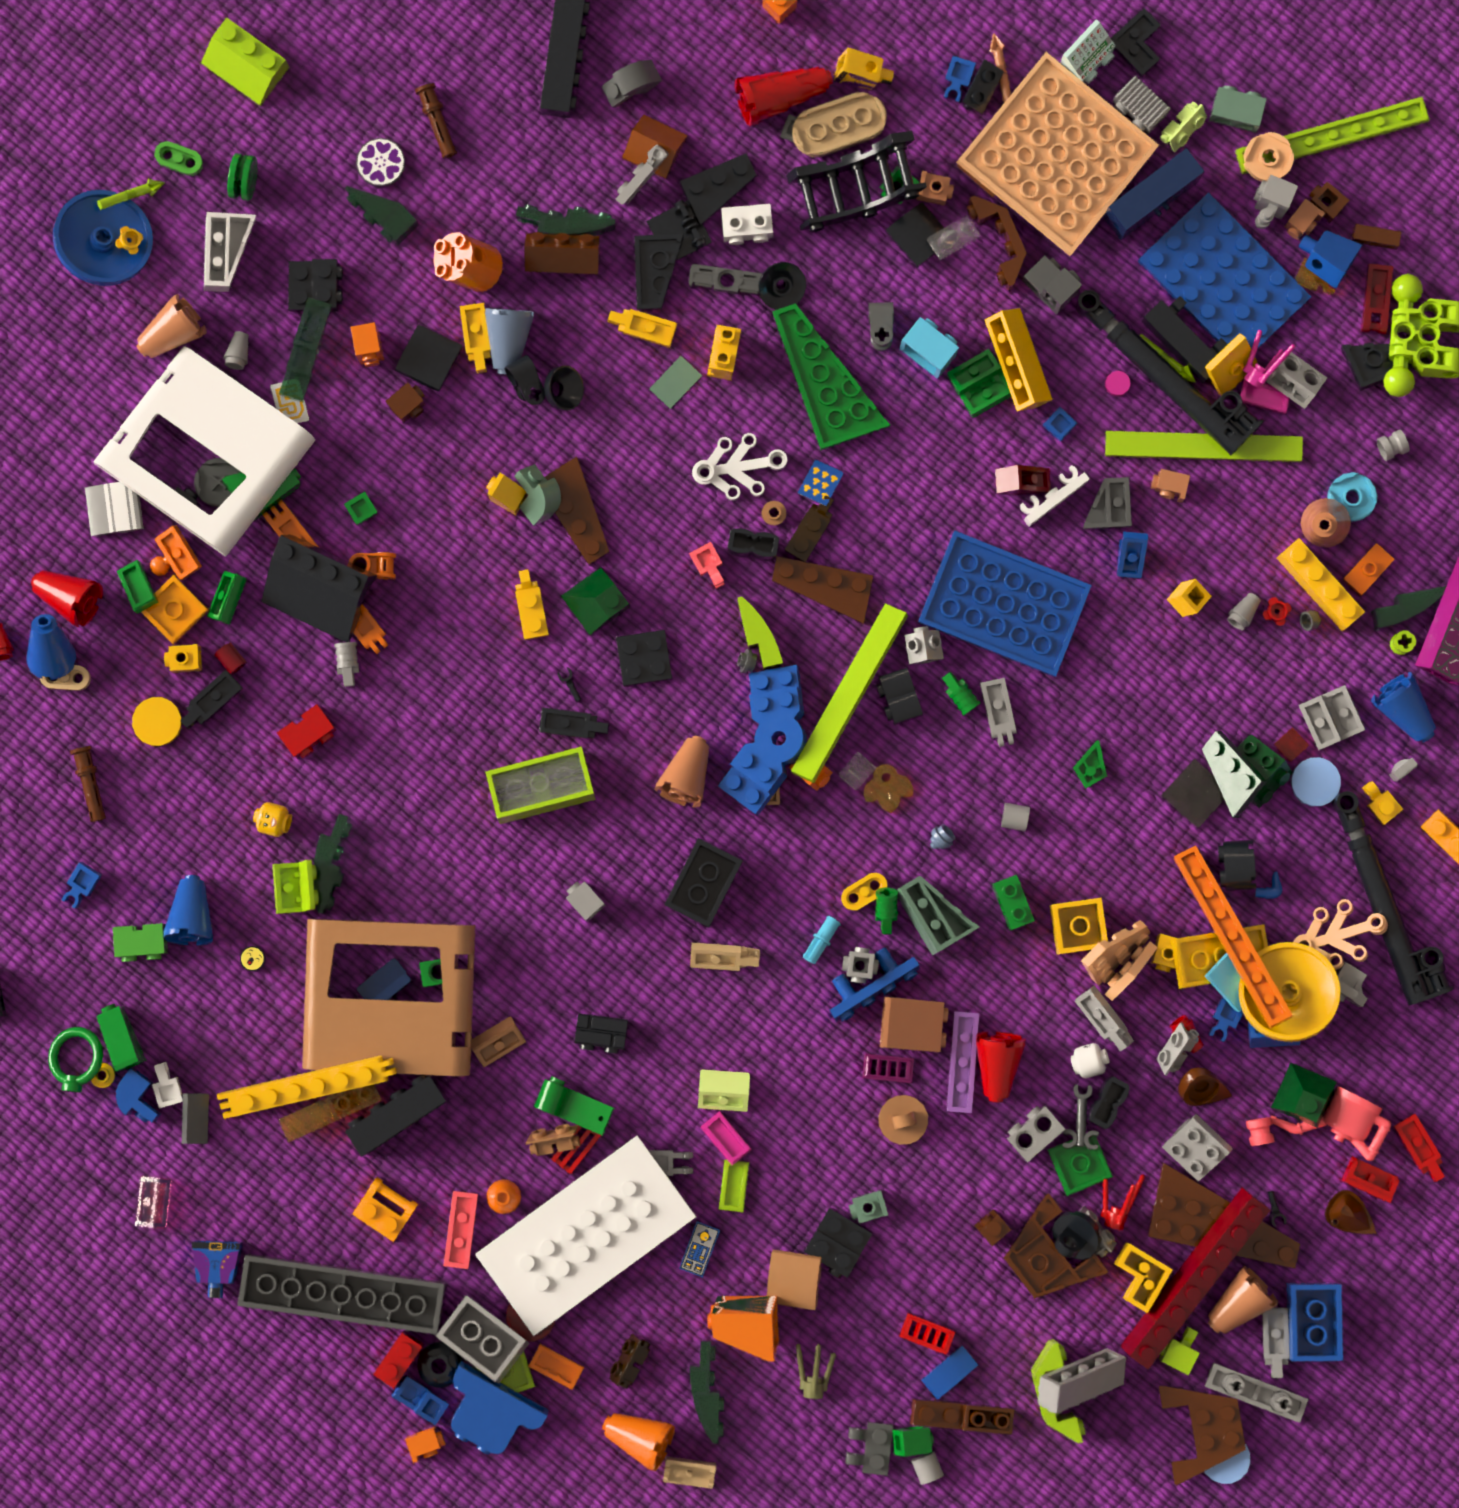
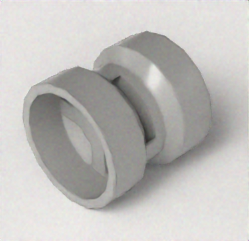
(1393, 445)

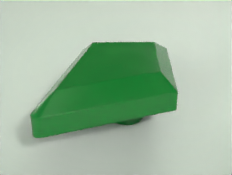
(1091, 766)

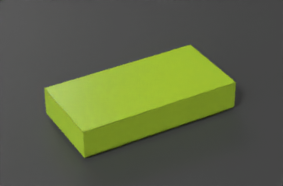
(734, 1186)

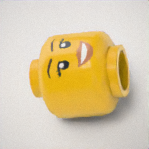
(272, 819)

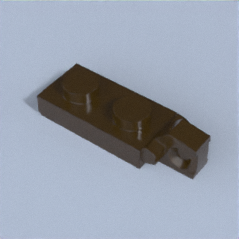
(810, 531)

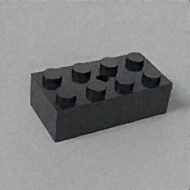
(397, 1115)

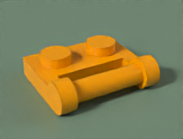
(379, 1215)

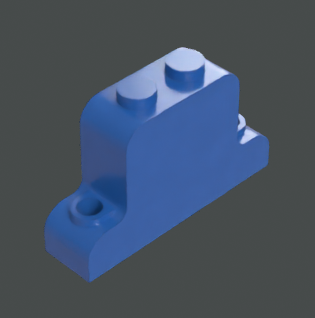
(491, 1411)

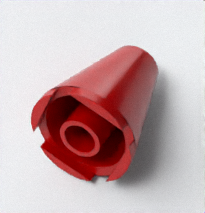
(68, 595)
(999, 1062)

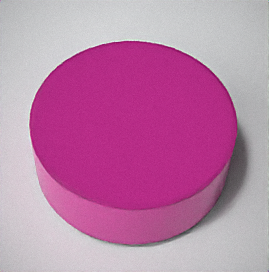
(1117, 383)

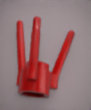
(1117, 1215)

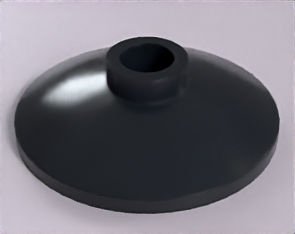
(789, 293)

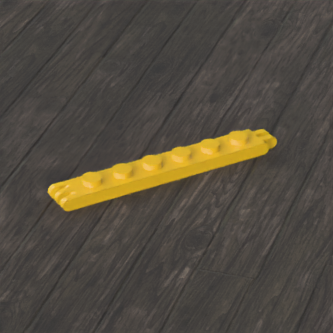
(306, 1086)

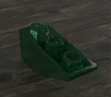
(387, 214)

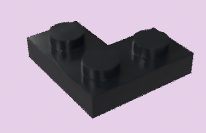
(1131, 42)

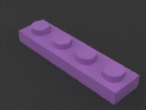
(962, 1062)

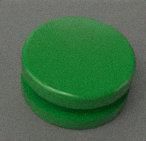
(242, 176)

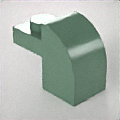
(543, 494)

